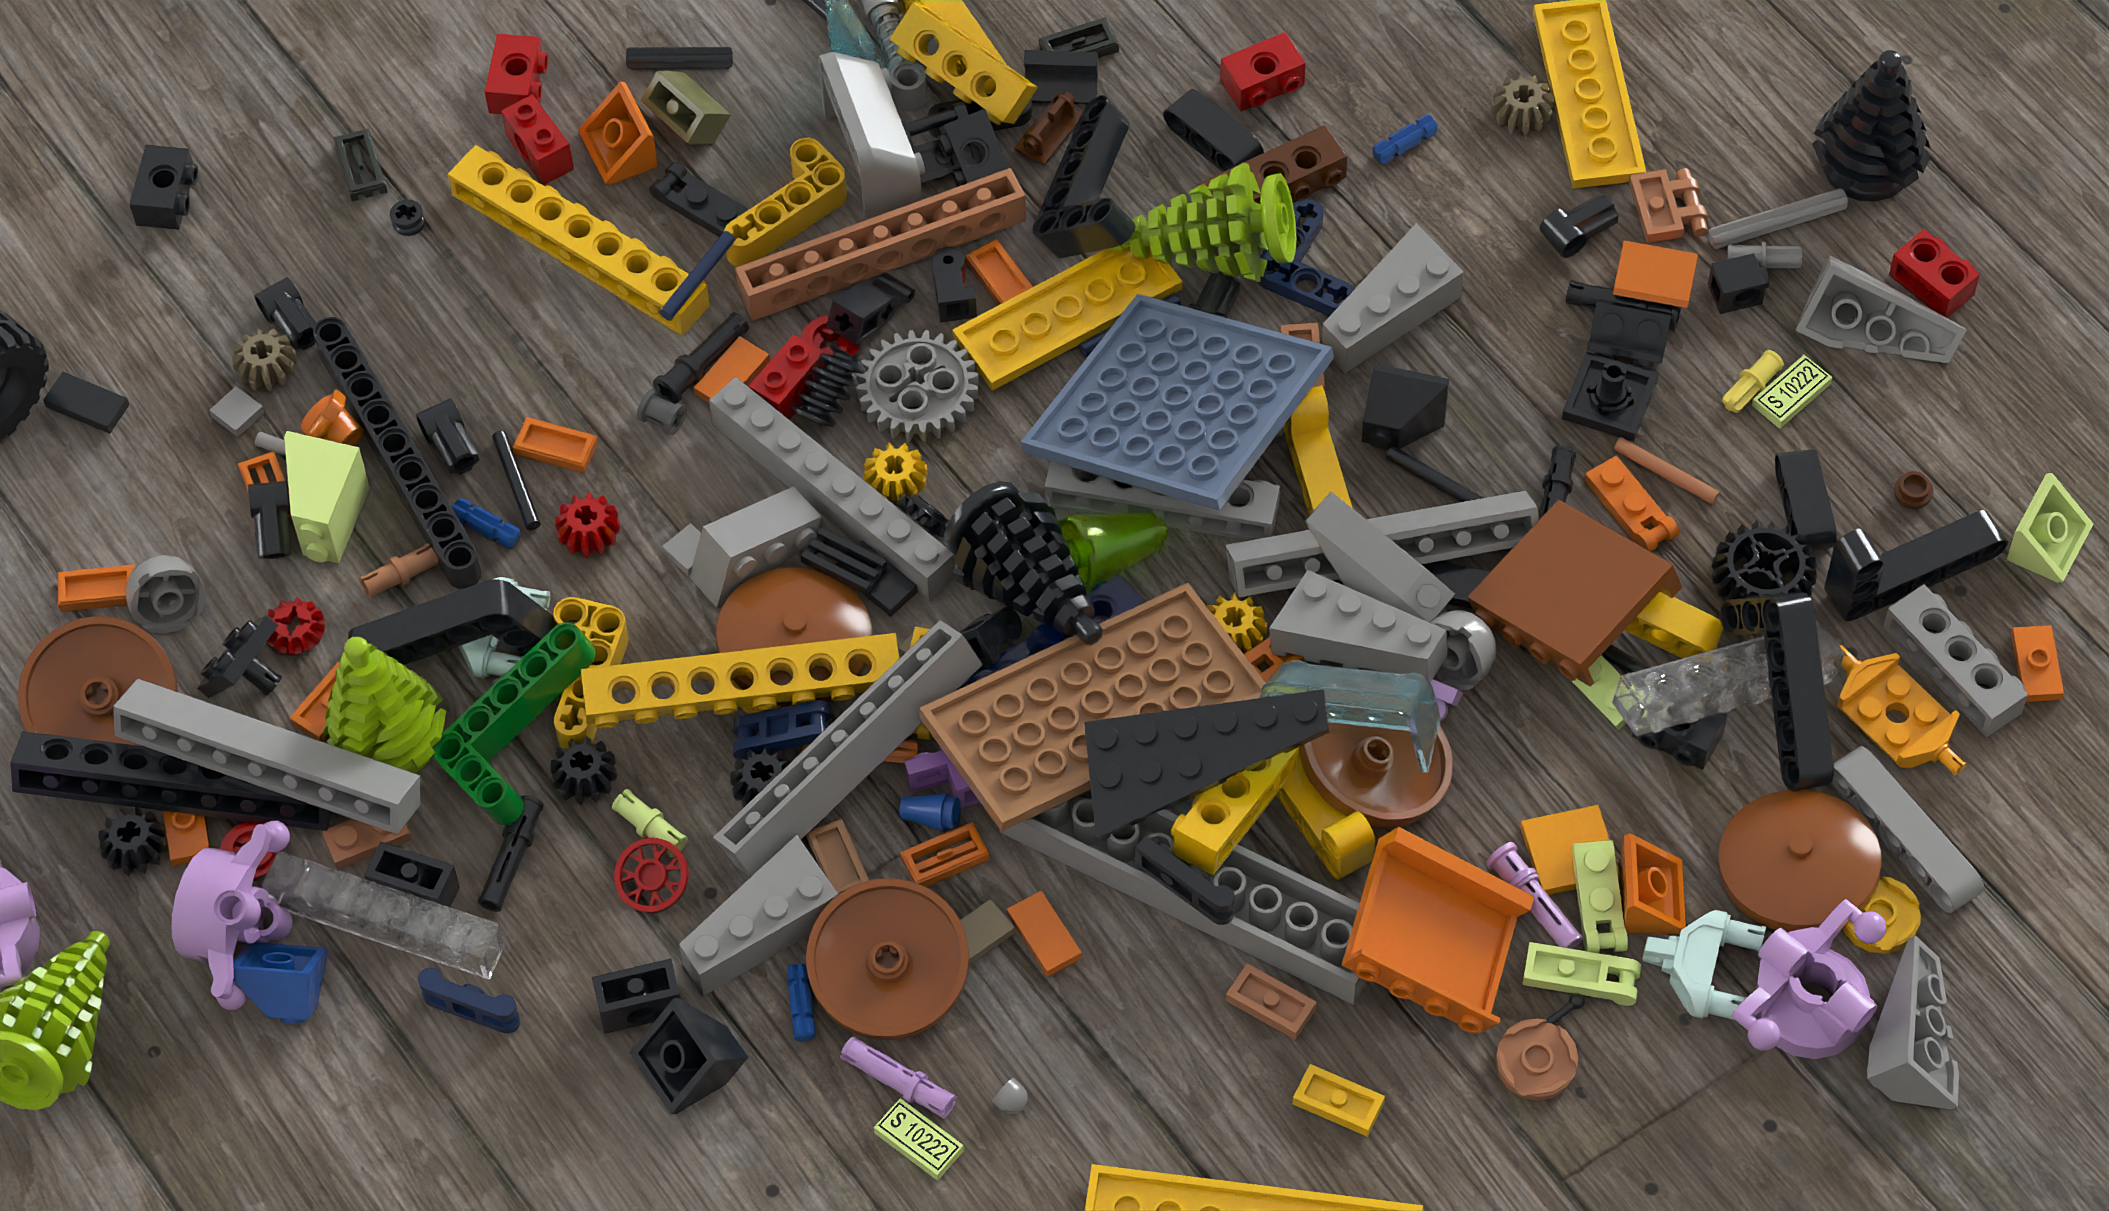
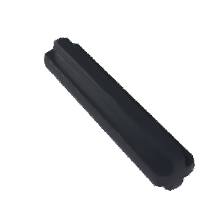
(678, 57)

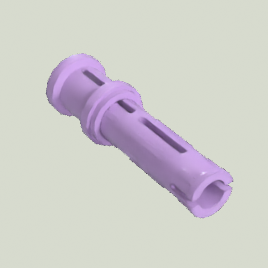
(1516, 872)

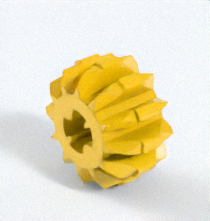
(895, 472)
(1248, 621)

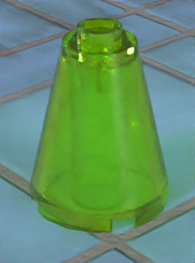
(1111, 542)

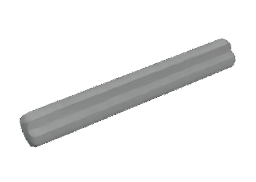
(1778, 218)

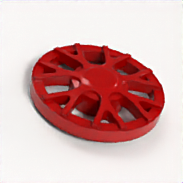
(651, 875)

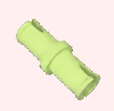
(648, 821)

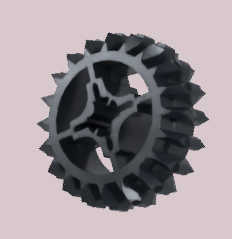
(1768, 557)

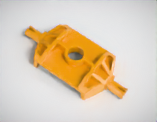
(1883, 686)

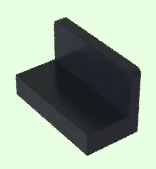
(1061, 72)

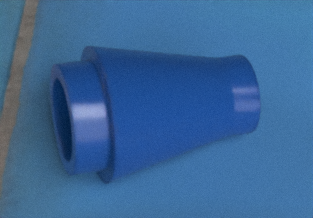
(933, 811)

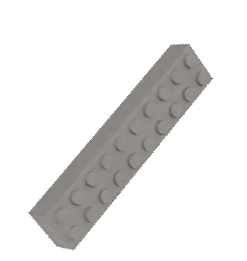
(1276, 910)

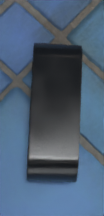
(1211, 131)
(1805, 498)

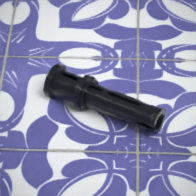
(1587, 295)
(690, 368)

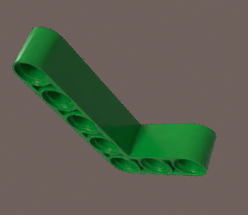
(505, 712)

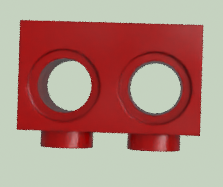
(1931, 278)

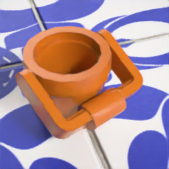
(332, 421)

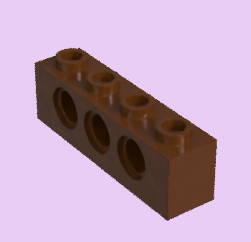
(1313, 150)

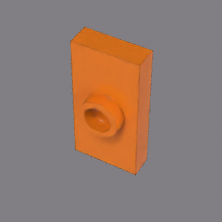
(2037, 662)
(185, 836)

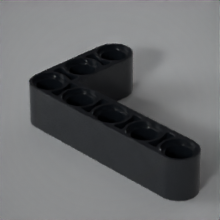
(1072, 214)
(1866, 581)
(458, 619)
(1794, 681)

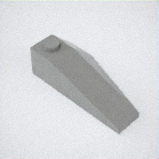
(1868, 315)
(1373, 562)
(1911, 1037)

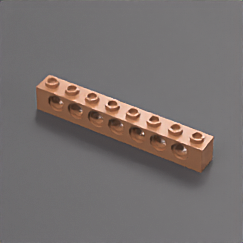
(880, 244)

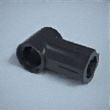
(1572, 229)
(1217, 295)
(285, 308)
(445, 429)
(270, 512)

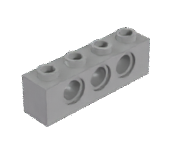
(1985, 708)

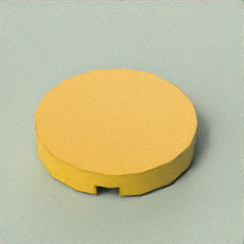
(1899, 910)

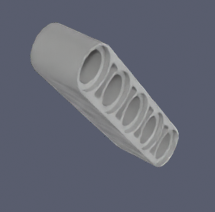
(1906, 830)

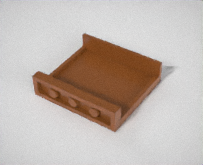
(1570, 590)

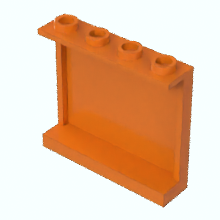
(1434, 930)

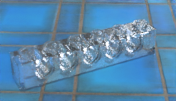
(1707, 684)
(385, 915)

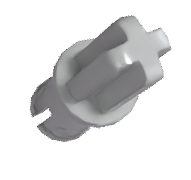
(1769, 255)

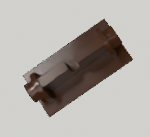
(1050, 129)

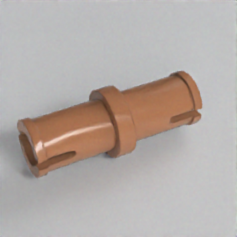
(398, 571)

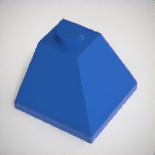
(281, 978)

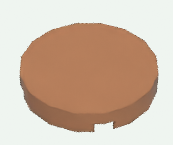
(1536, 1059)

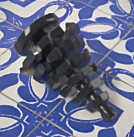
(1874, 134)
(1020, 558)

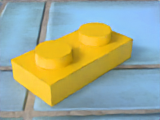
(1338, 1100)

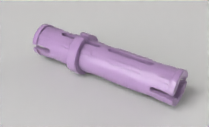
(911, 1084)

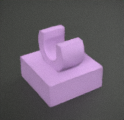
(1445, 694)

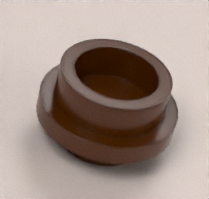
(1913, 490)

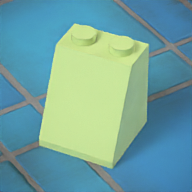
(324, 493)

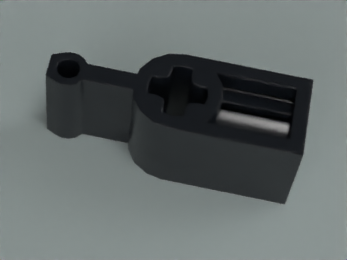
(867, 307)

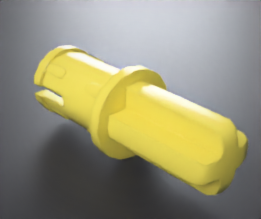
(1752, 381)

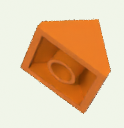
(619, 137)
(1655, 274)
(1651, 888)

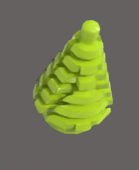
(1222, 225)
(382, 709)
(52, 1025)

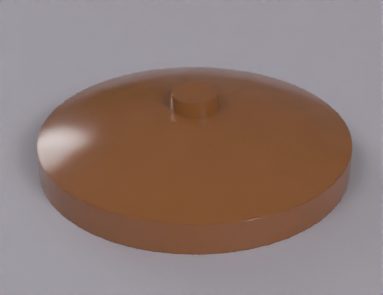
(790, 609)
(82, 674)
(1377, 773)
(1798, 858)
(887, 959)

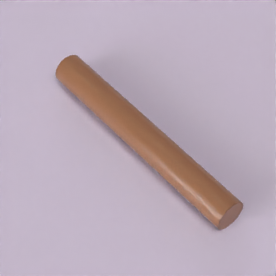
(1666, 470)

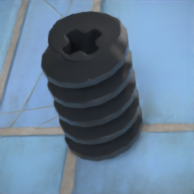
(829, 386)

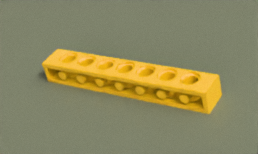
(474, 184)
(719, 669)

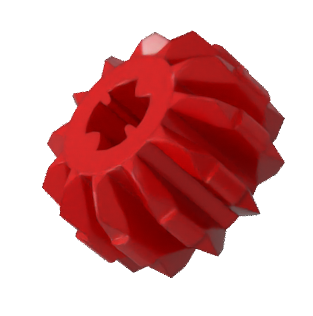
(587, 525)

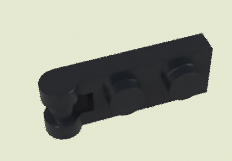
(696, 200)
(1185, 881)

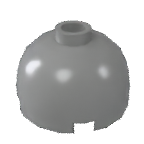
(164, 594)
(1469, 649)

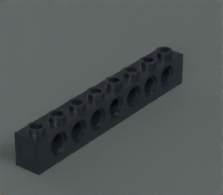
(148, 780)

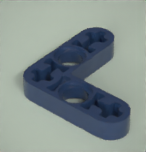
(1277, 281)

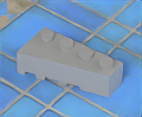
(1393, 299)
(1356, 630)
(758, 919)

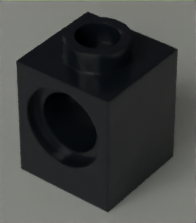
(1737, 283)

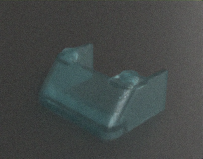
(1367, 699)

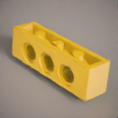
(1011, 90)
(1228, 811)

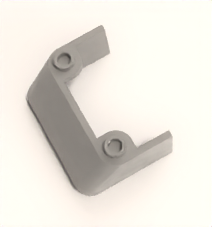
(861, 100)

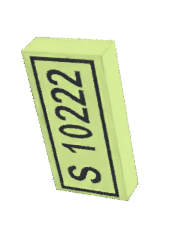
(1791, 391)
(919, 1139)

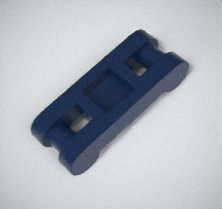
(780, 728)
(469, 1002)

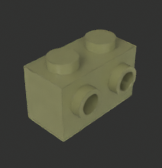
(685, 107)

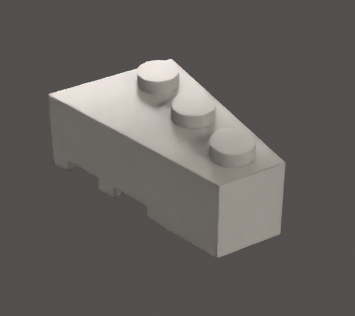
(752, 542)

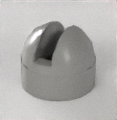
(1011, 1097)

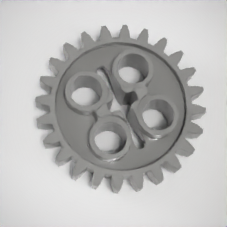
(917, 385)

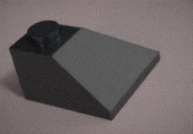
(1403, 406)
(687, 1055)

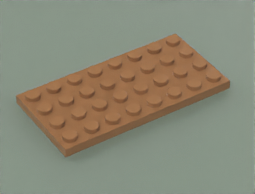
(1023, 727)

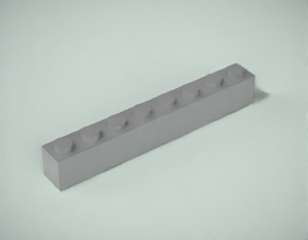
(831, 487)
(1424, 534)
(848, 749)
(267, 756)

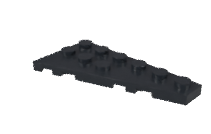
(1176, 754)

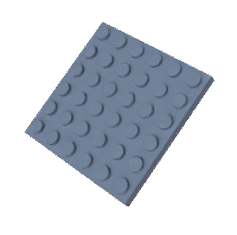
(1178, 401)

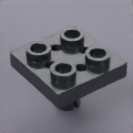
(1615, 389)
(241, 659)

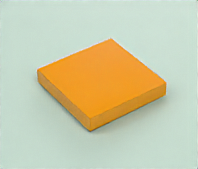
(1551, 840)

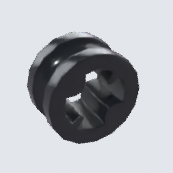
(401, 224)

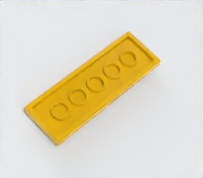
(1588, 92)
(1061, 313)

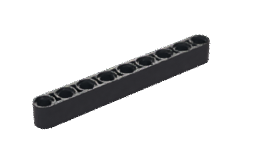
(399, 465)

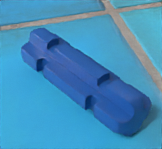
(1404, 139)
(486, 523)
(801, 1002)

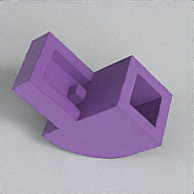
(935, 769)

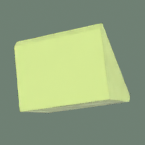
(2050, 532)

